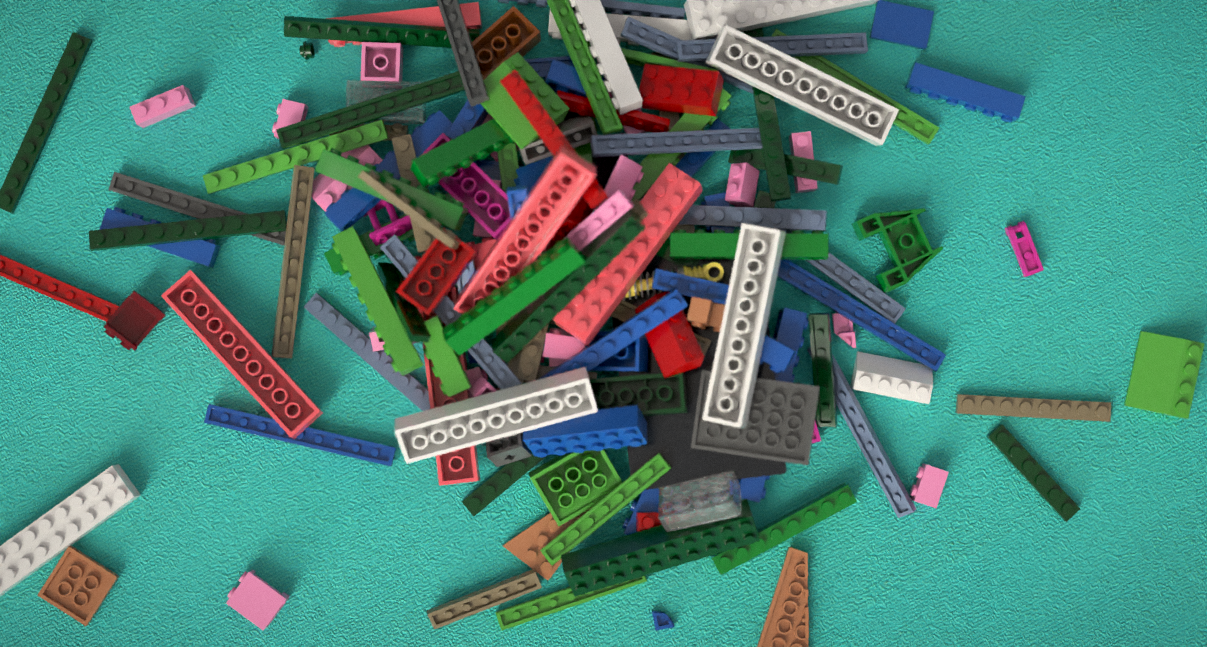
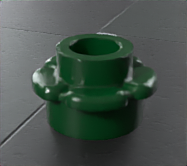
(307, 50)

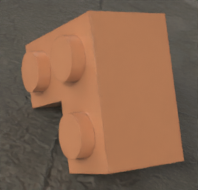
(705, 313)

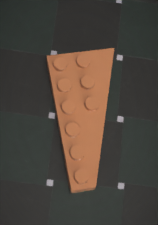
(530, 542)
(789, 611)

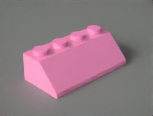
(624, 178)
(328, 190)

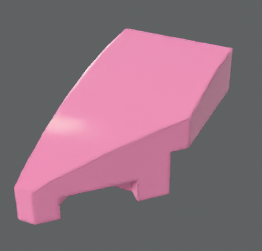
(844, 329)

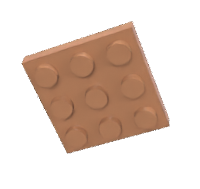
(78, 585)

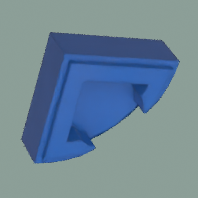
(661, 620)

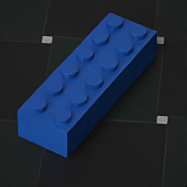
(593, 431)

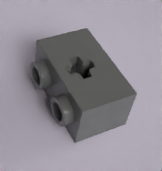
(507, 449)

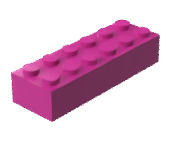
(478, 193)

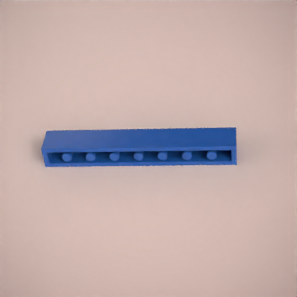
(356, 203)

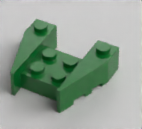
(903, 242)

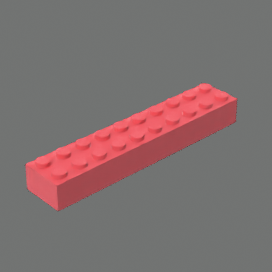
(667, 205)
(530, 226)
(242, 354)
(461, 464)

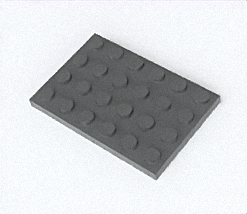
(777, 424)

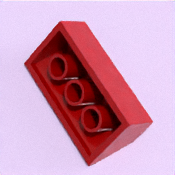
(673, 342)

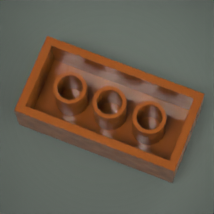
(504, 39)

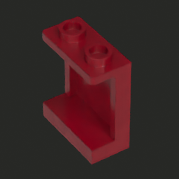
(133, 320)

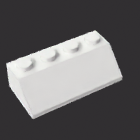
(892, 378)

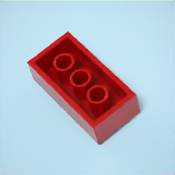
(681, 89)
(436, 274)

